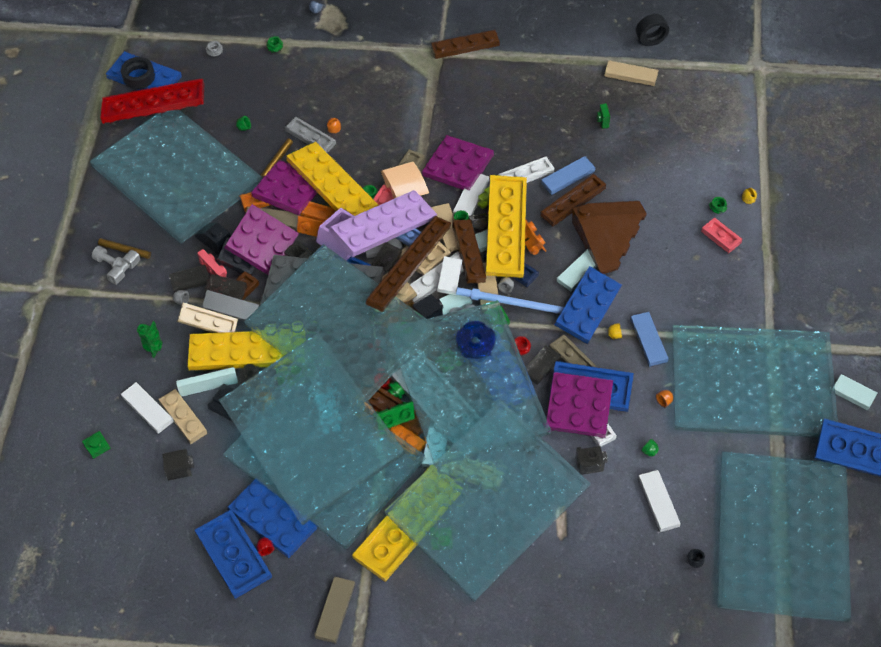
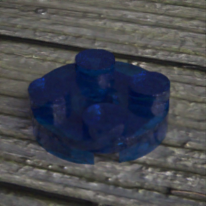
(475, 350)

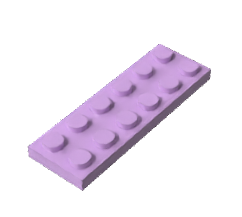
(382, 223)

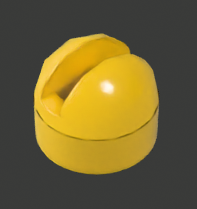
(746, 196)
(614, 331)

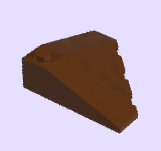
(608, 230)

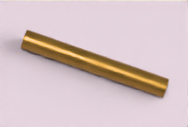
(277, 157)
(123, 248)

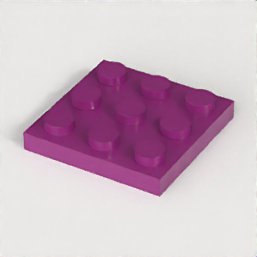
(457, 163)
(284, 189)
(260, 238)
(579, 404)

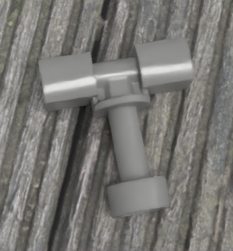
(119, 264)

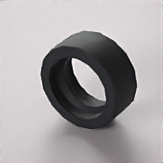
(649, 22)
(134, 64)

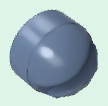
(315, 7)

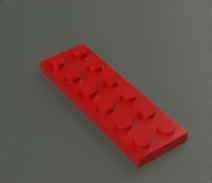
(152, 101)

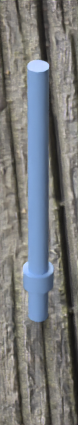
(476, 294)

